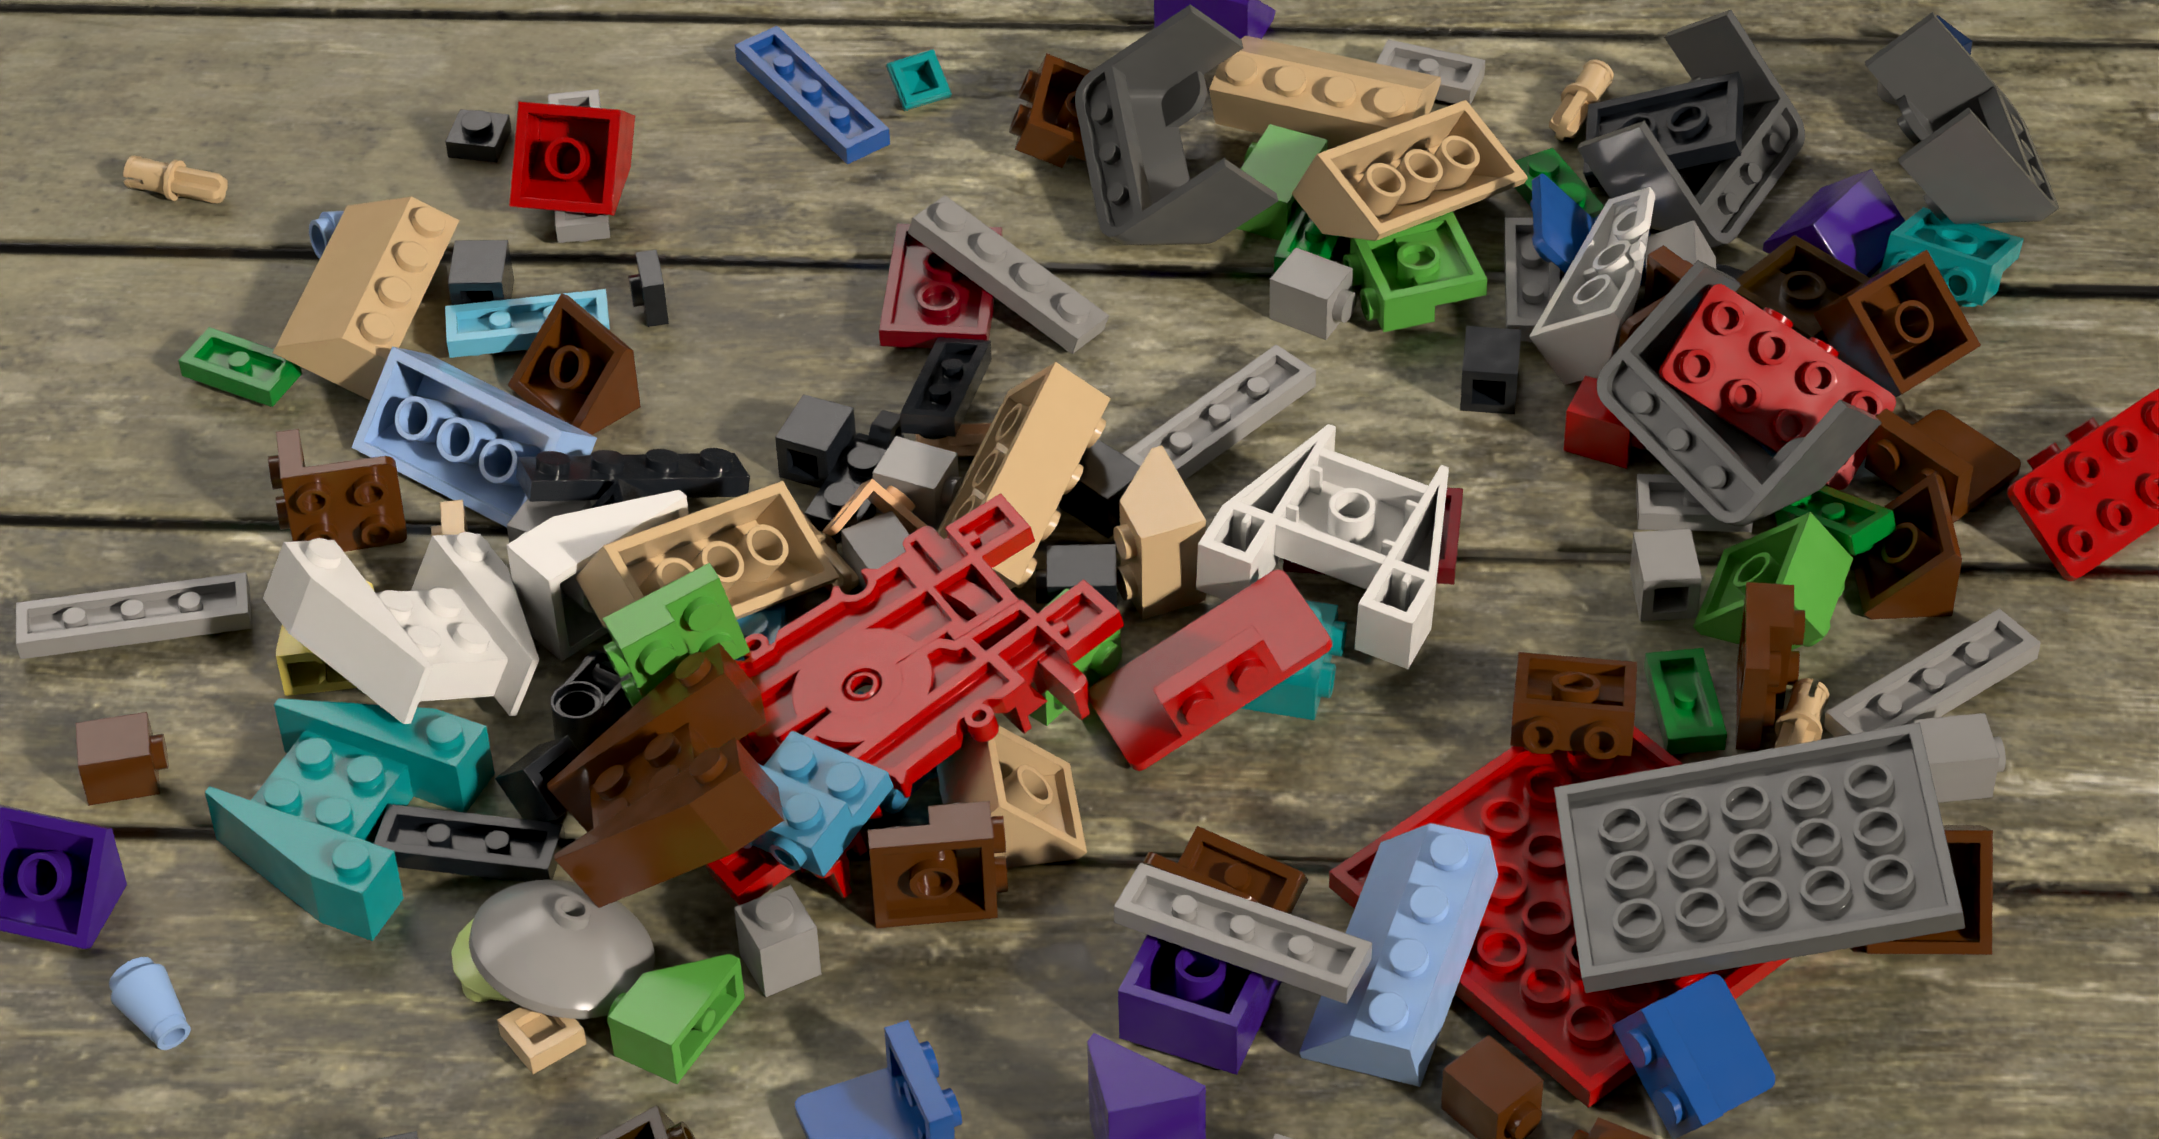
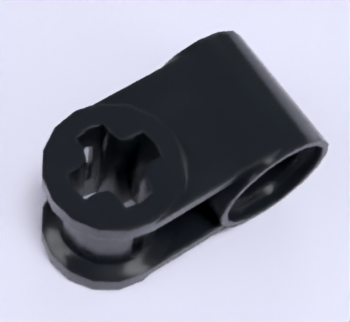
(589, 701)

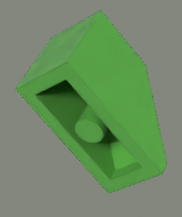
(675, 1014)

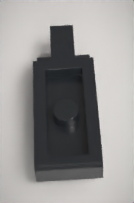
(852, 470)

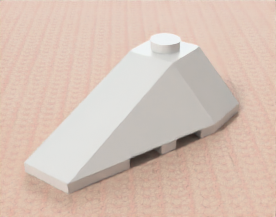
(1598, 291)

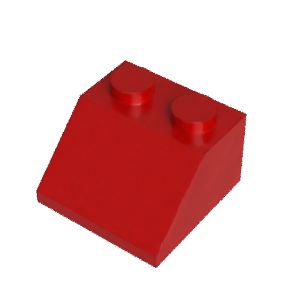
(571, 158)

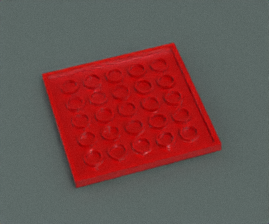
(1525, 953)

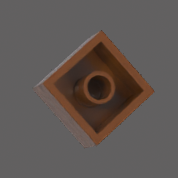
(1899, 325)

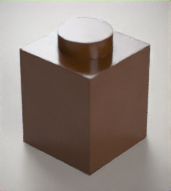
(120, 758)
(1492, 1092)

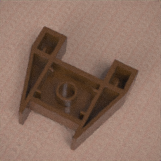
(669, 783)

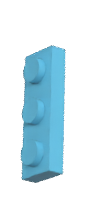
(510, 323)

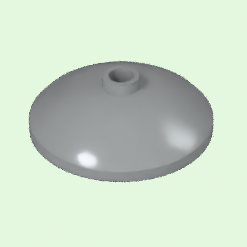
(557, 949)

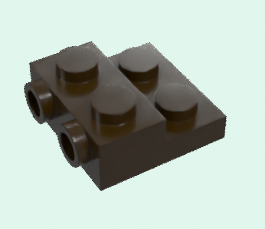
(1798, 282)

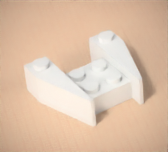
(1342, 523)
(441, 641)

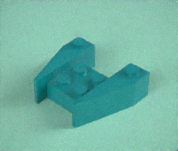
(325, 801)

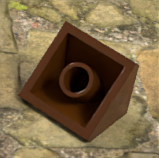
(578, 370)
(1918, 564)

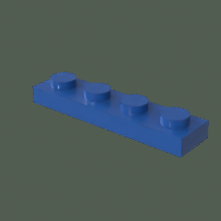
(812, 94)

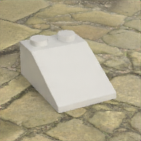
(557, 550)

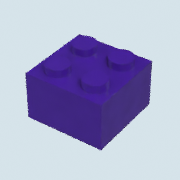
(1192, 1004)

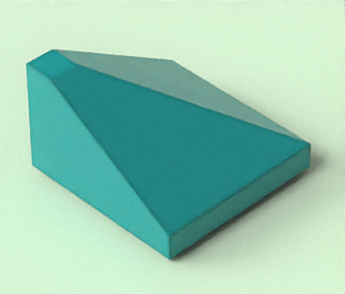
(918, 80)

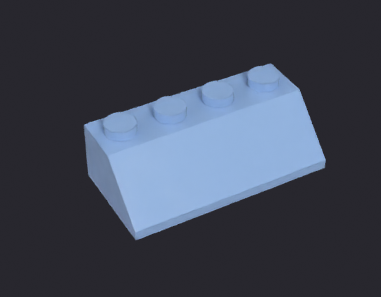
(459, 432)
(1422, 921)

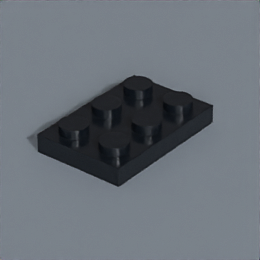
(1690, 120)

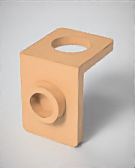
(884, 500)

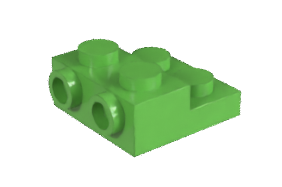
(1415, 272)
(668, 627)

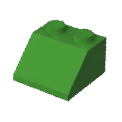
(1789, 554)

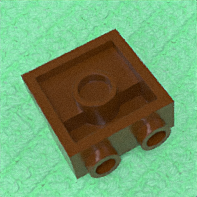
(1049, 121)
(1765, 658)
(1574, 705)
(939, 868)

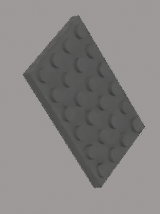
(1756, 858)

